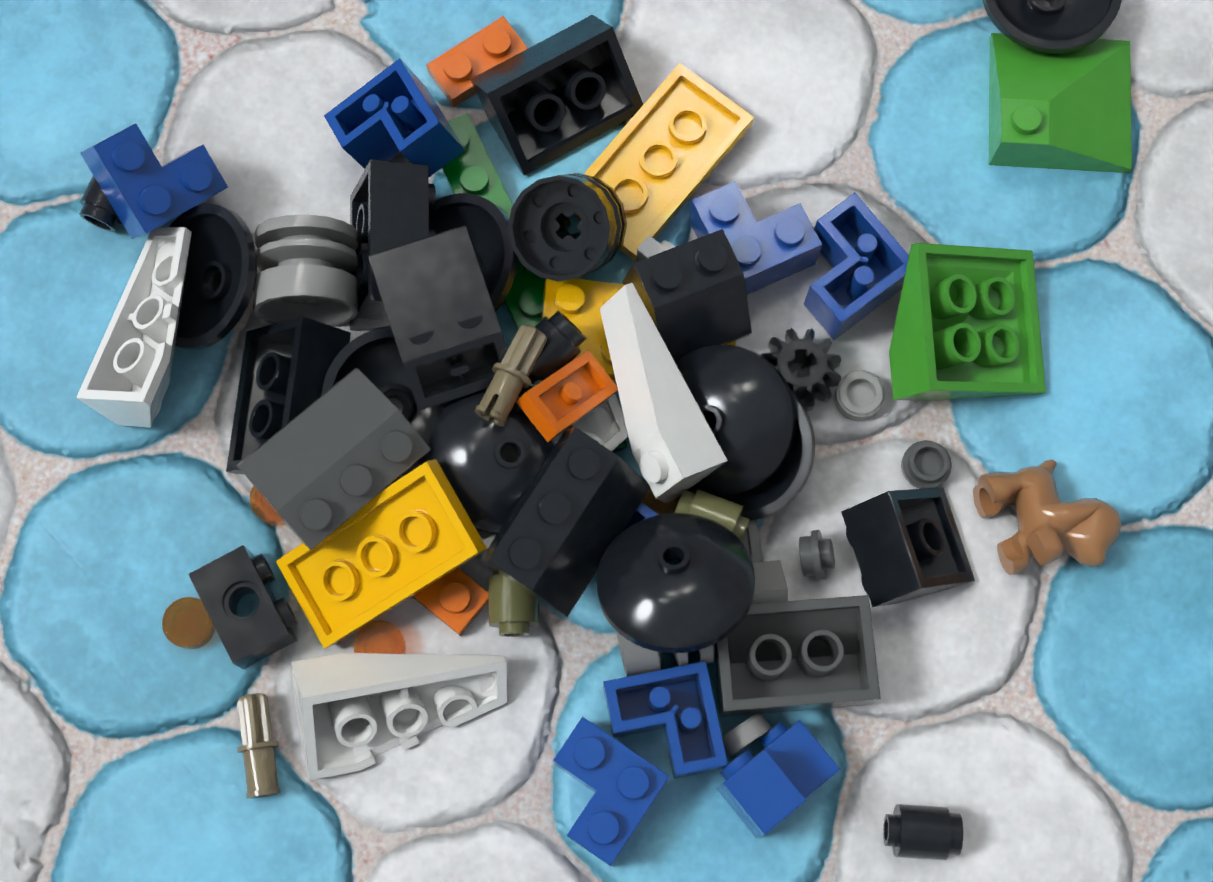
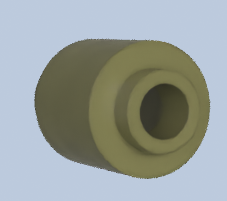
(714, 508)
(511, 607)

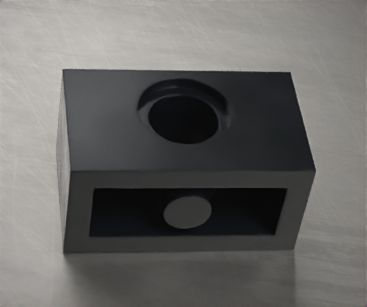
(220, 589)

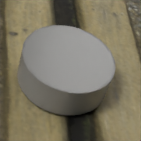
(859, 395)
(745, 734)

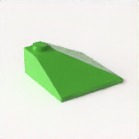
(1060, 107)
(967, 325)

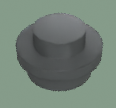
(926, 464)
(816, 555)

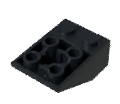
(440, 315)

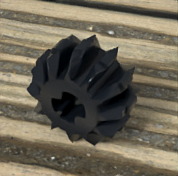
(810, 355)

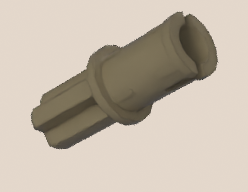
(511, 375)
(257, 746)

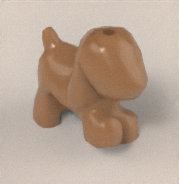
(1044, 522)

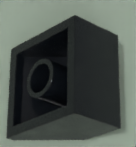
(694, 294)
(907, 545)

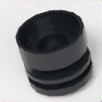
(541, 223)

